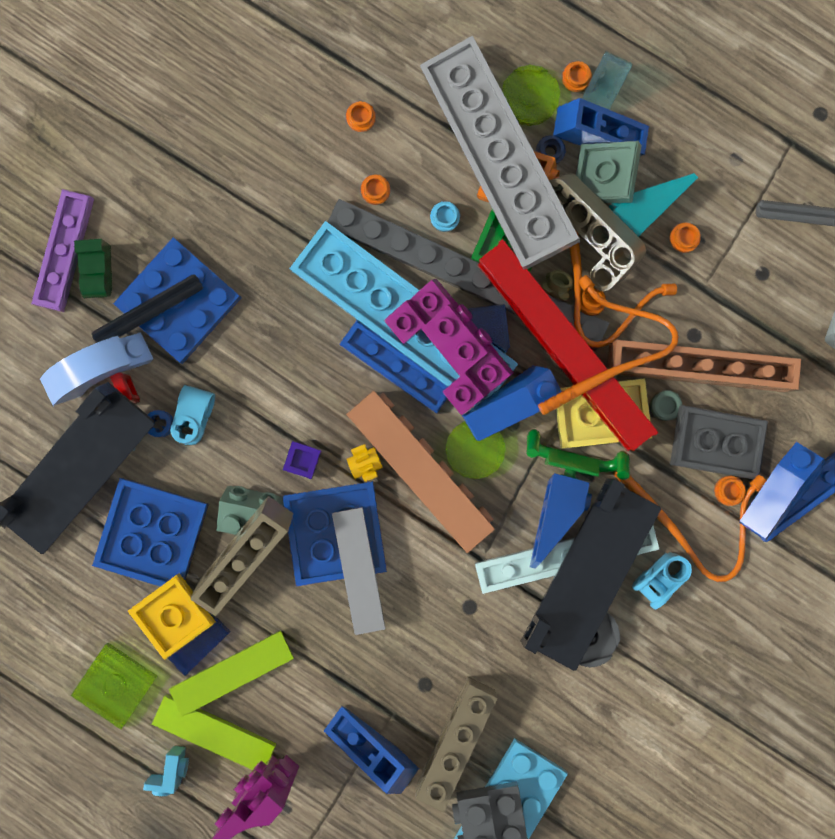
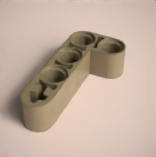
(573, 194)

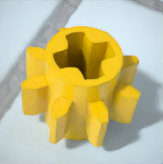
(364, 463)

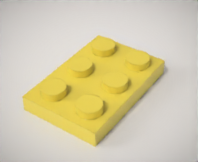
(583, 427)

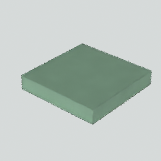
(610, 169)

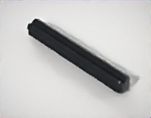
(149, 309)

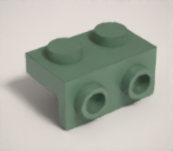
(238, 506)

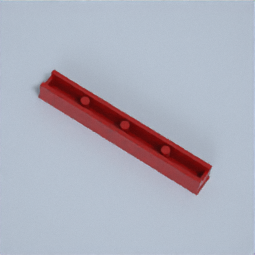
(565, 345)

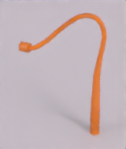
(665, 290)
(588, 384)
(756, 485)

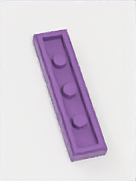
(60, 255)

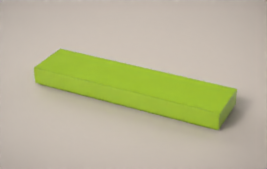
(231, 673)
(214, 734)

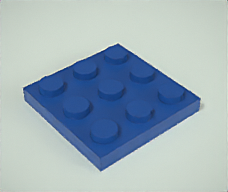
(190, 321)
(313, 531)
(149, 533)

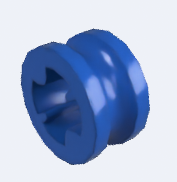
(165, 416)

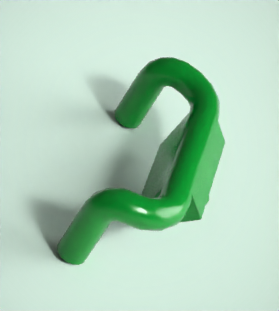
(577, 463)

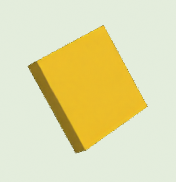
(171, 617)

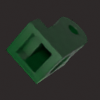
(94, 268)

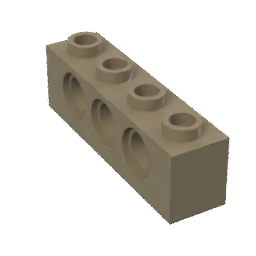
(242, 556)
(455, 744)

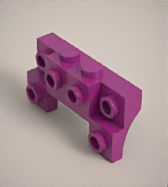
(457, 340)
(258, 797)

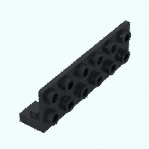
(75, 467)
(590, 574)

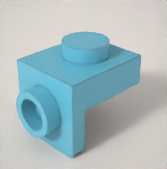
(175, 768)

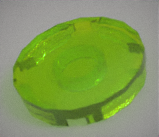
(531, 94)
(473, 457)

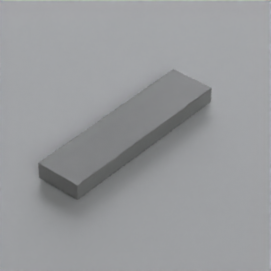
(358, 571)

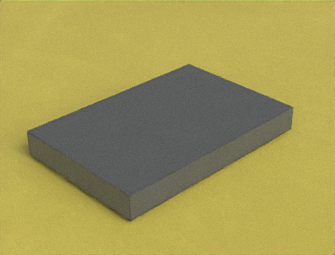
(718, 442)

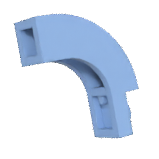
(93, 364)

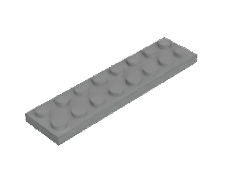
(499, 154)

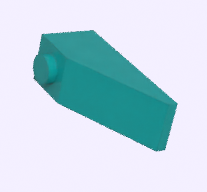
(651, 203)

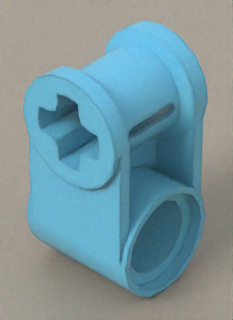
(192, 411)
(661, 580)

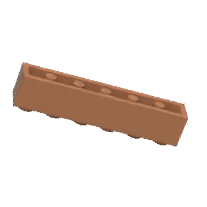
(708, 366)
(420, 471)

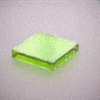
(114, 685)

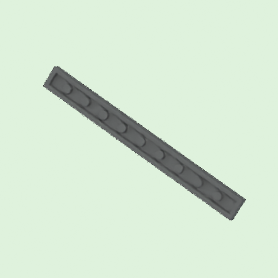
(437, 261)

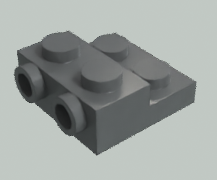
(490, 813)

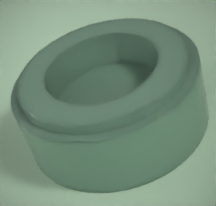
(665, 405)

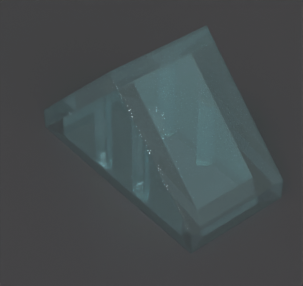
(607, 80)

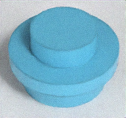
(445, 216)

